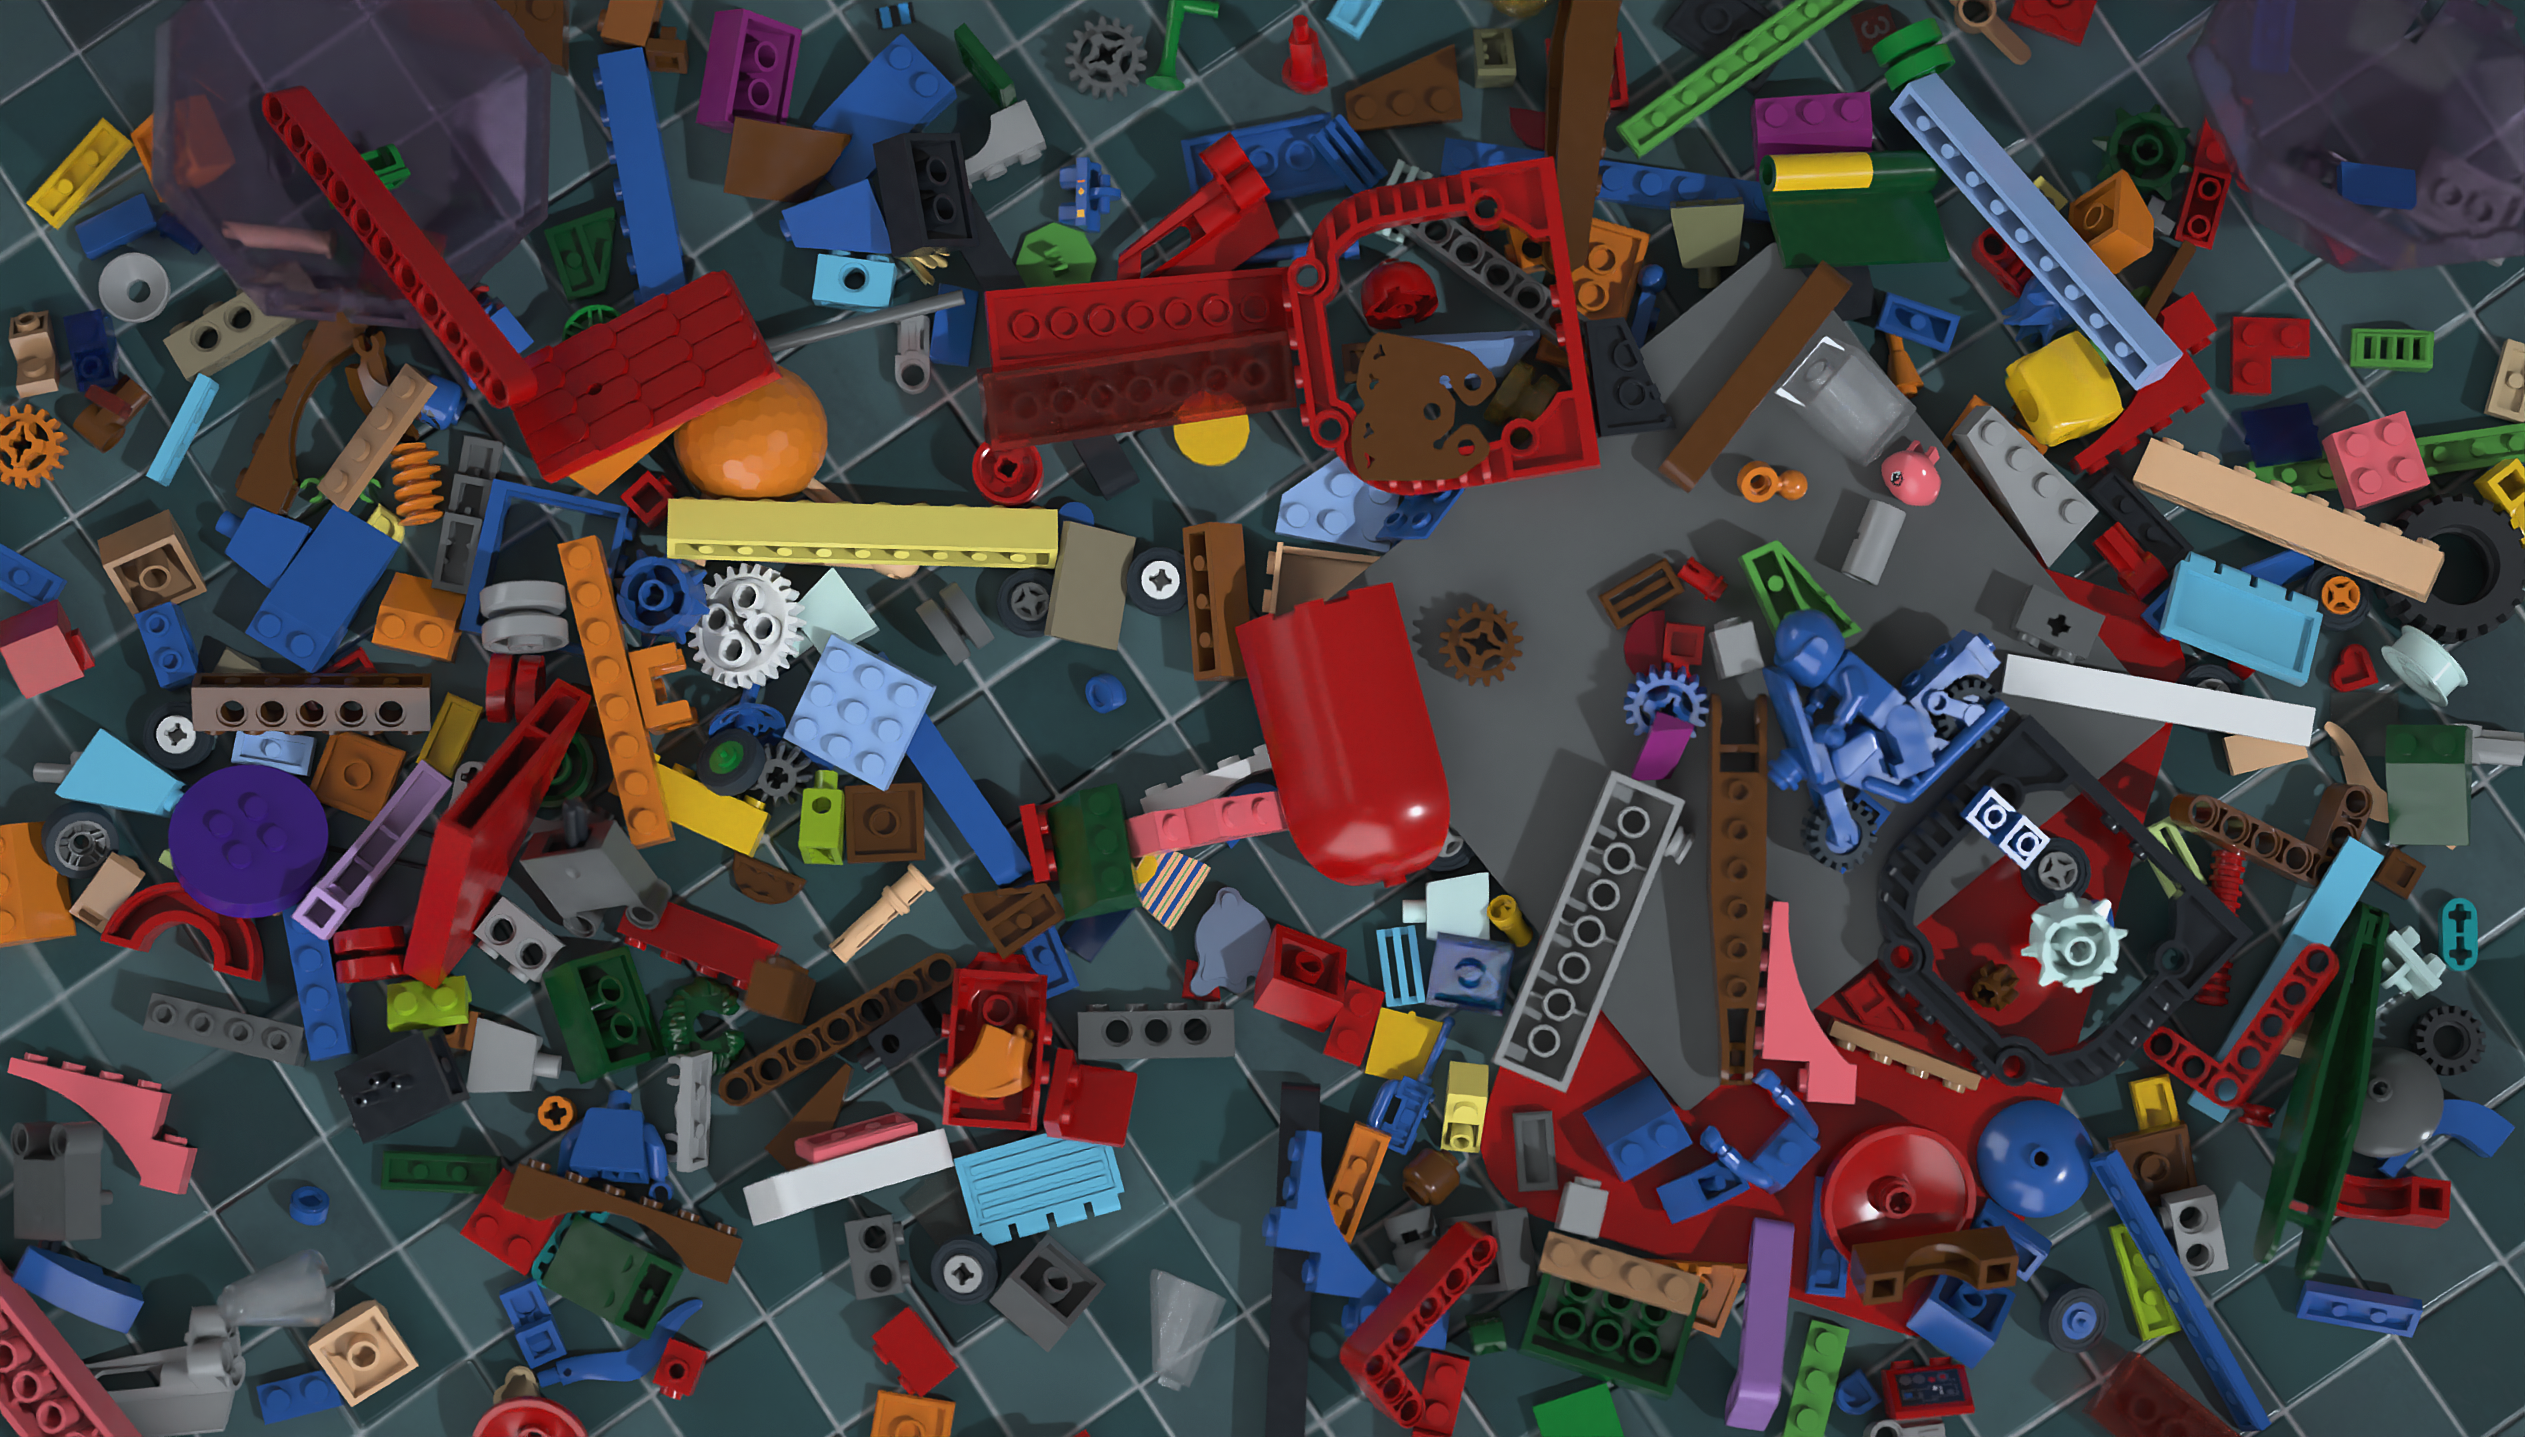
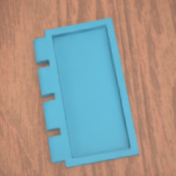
(2242, 620)
(1036, 1178)

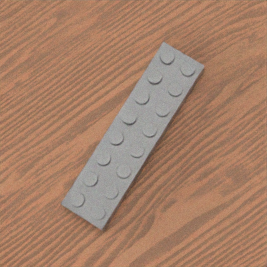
(1587, 931)

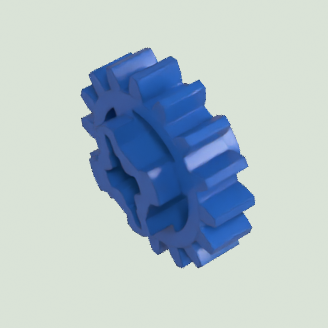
(1658, 690)

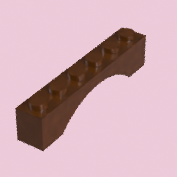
(273, 472)
(703, 1248)

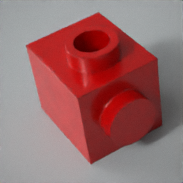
(649, 498)
(680, 1368)

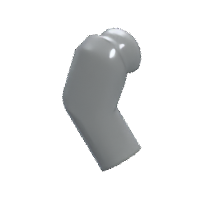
(54, 772)

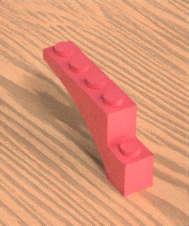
(1206, 823)
(1788, 1024)
(127, 1112)

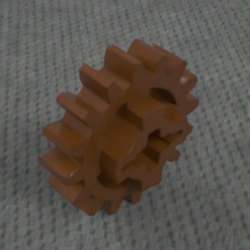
(1476, 661)

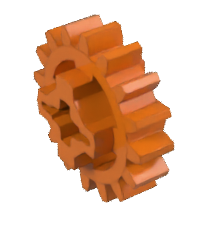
(25, 431)

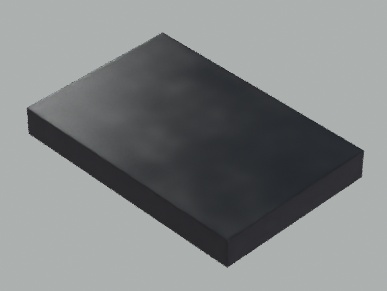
(1716, 24)

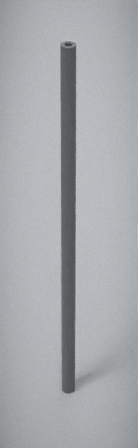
(866, 321)

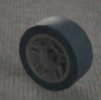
(74, 820)

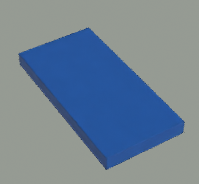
(1279, 154)

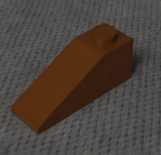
(815, 1117)

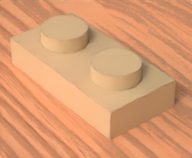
(2508, 386)

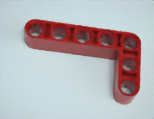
(2253, 1036)
(1407, 1314)

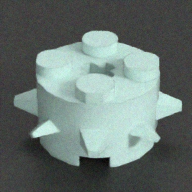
(2073, 941)

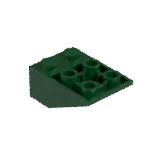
(613, 1276)

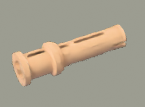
(893, 902)

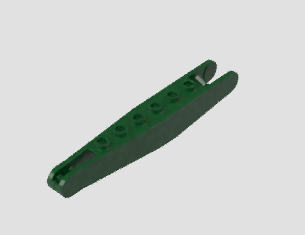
(2326, 1097)

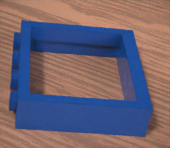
(493, 530)

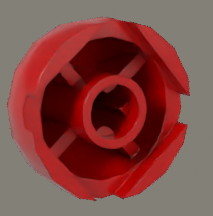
(1397, 292)

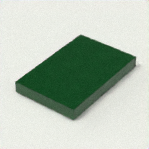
(984, 68)

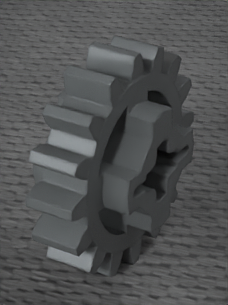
(1120, 52)

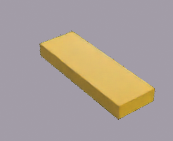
(80, 173)

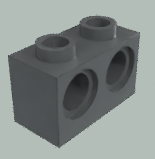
(865, 1258)

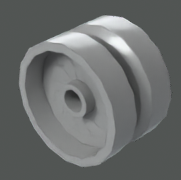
(524, 617)

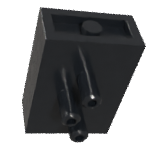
(401, 1085)

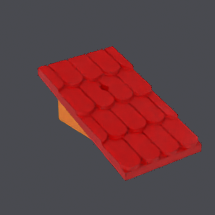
(639, 378)

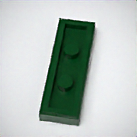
(439, 1172)

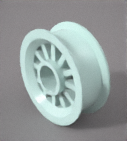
(2424, 665)

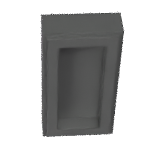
(1535, 1151)

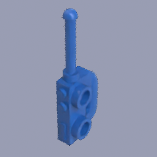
(1414, 1099)

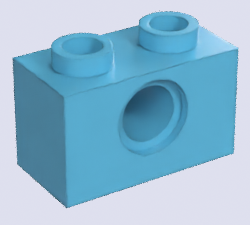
(835, 268)

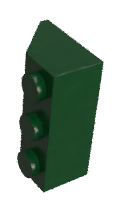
(1094, 853)
(603, 1014)

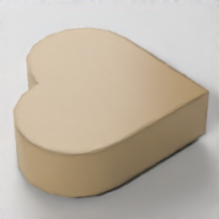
(518, 1382)

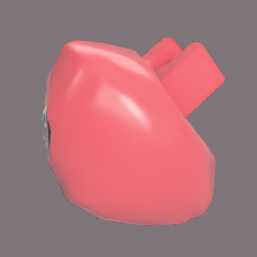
(1912, 475)

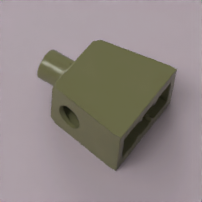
(1708, 235)

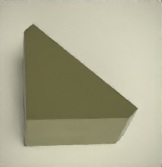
(1494, 58)

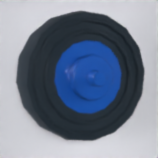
(2074, 1317)

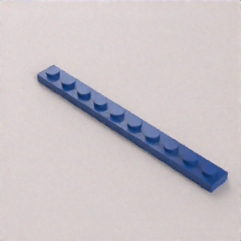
(1620, 181)

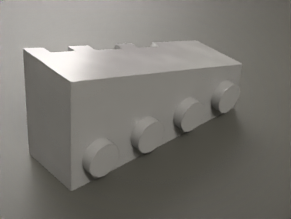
(2023, 484)

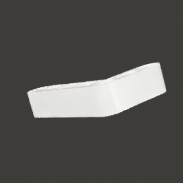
(848, 1176)

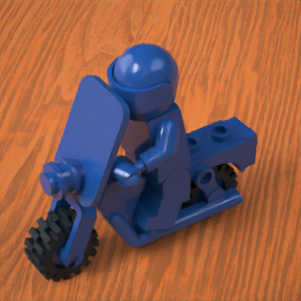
(1902, 749)

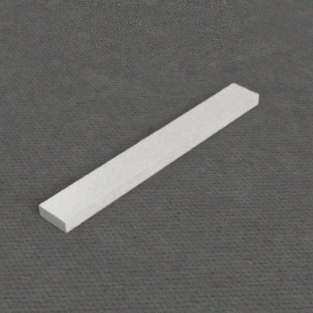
(2157, 700)

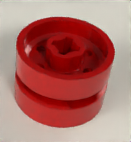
(1011, 491)
(513, 686)
(369, 954)

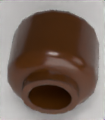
(1431, 1176)

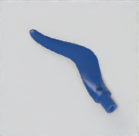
(625, 1364)

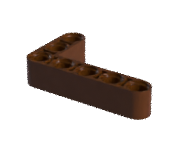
(2273, 843)

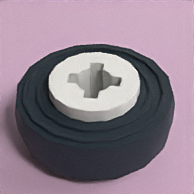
(1158, 595)
(158, 738)

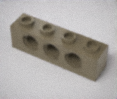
(232, 343)

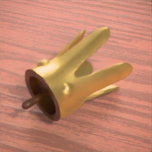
(930, 261)

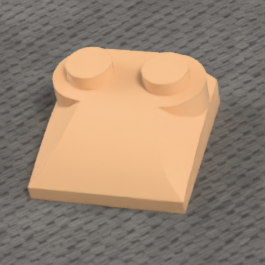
(362, 1351)

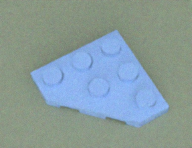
(1336, 510)

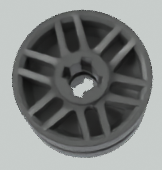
(955, 623)

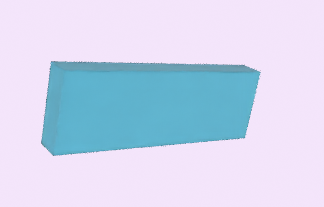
(183, 430)

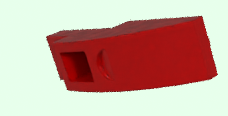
(2203, 191)
(1441, 1393)

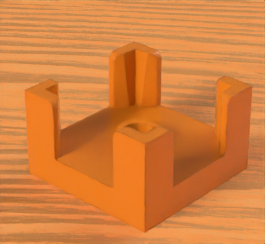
(646, 667)

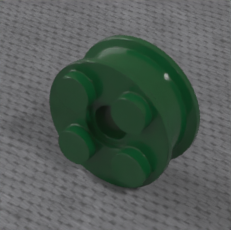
(576, 776)

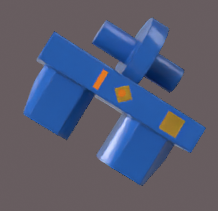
(1092, 195)

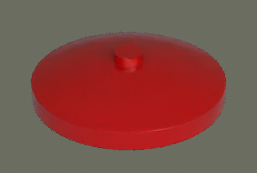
(1896, 1186)

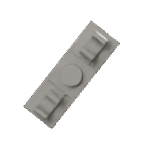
(692, 1110)

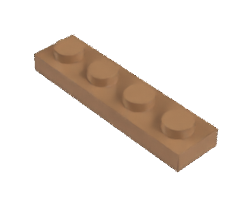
(376, 437)
(1917, 1061)
(1618, 1273)

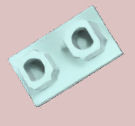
(2406, 967)

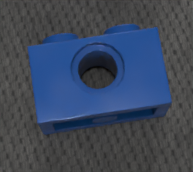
(169, 645)

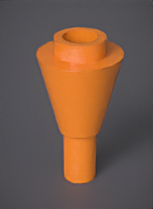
(1901, 369)

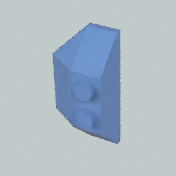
(1494, 349)

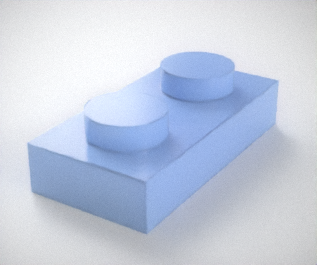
(277, 750)

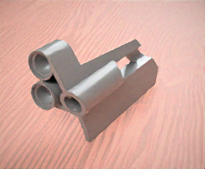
(194, 1380)

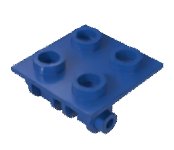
(1417, 516)

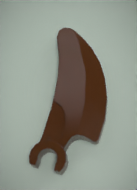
(372, 377)

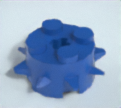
(642, 589)

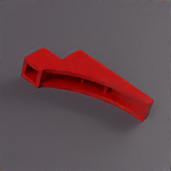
(2153, 405)

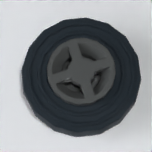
(1025, 590)

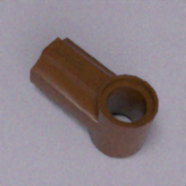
(105, 428)

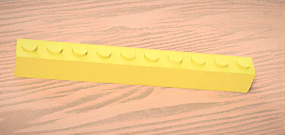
(862, 533)

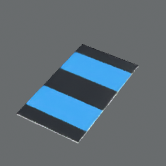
(895, 15)

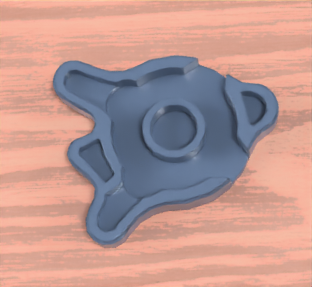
(1229, 944)

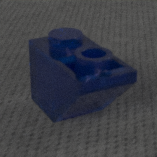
(92, 349)

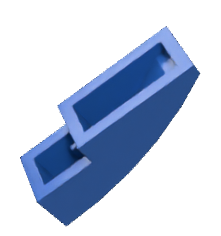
(79, 1288)

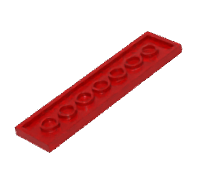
(1130, 313)

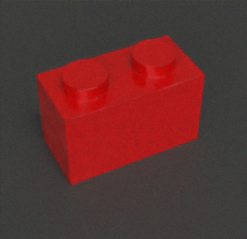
(1354, 1023)
(914, 1352)

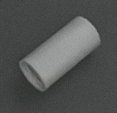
(1875, 542)

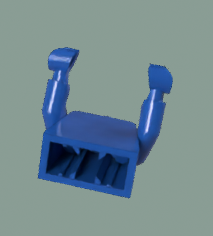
(1783, 1151)

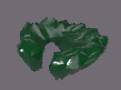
(679, 1019)

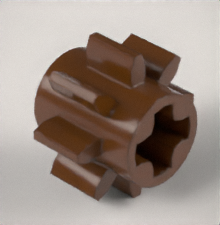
(1994, 985)

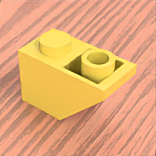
(1464, 1107)

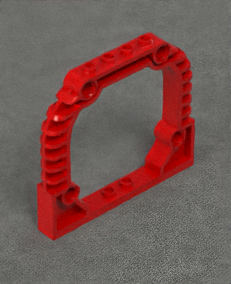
(1525, 199)

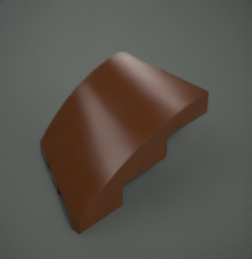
(780, 159)

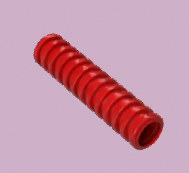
(2226, 888)

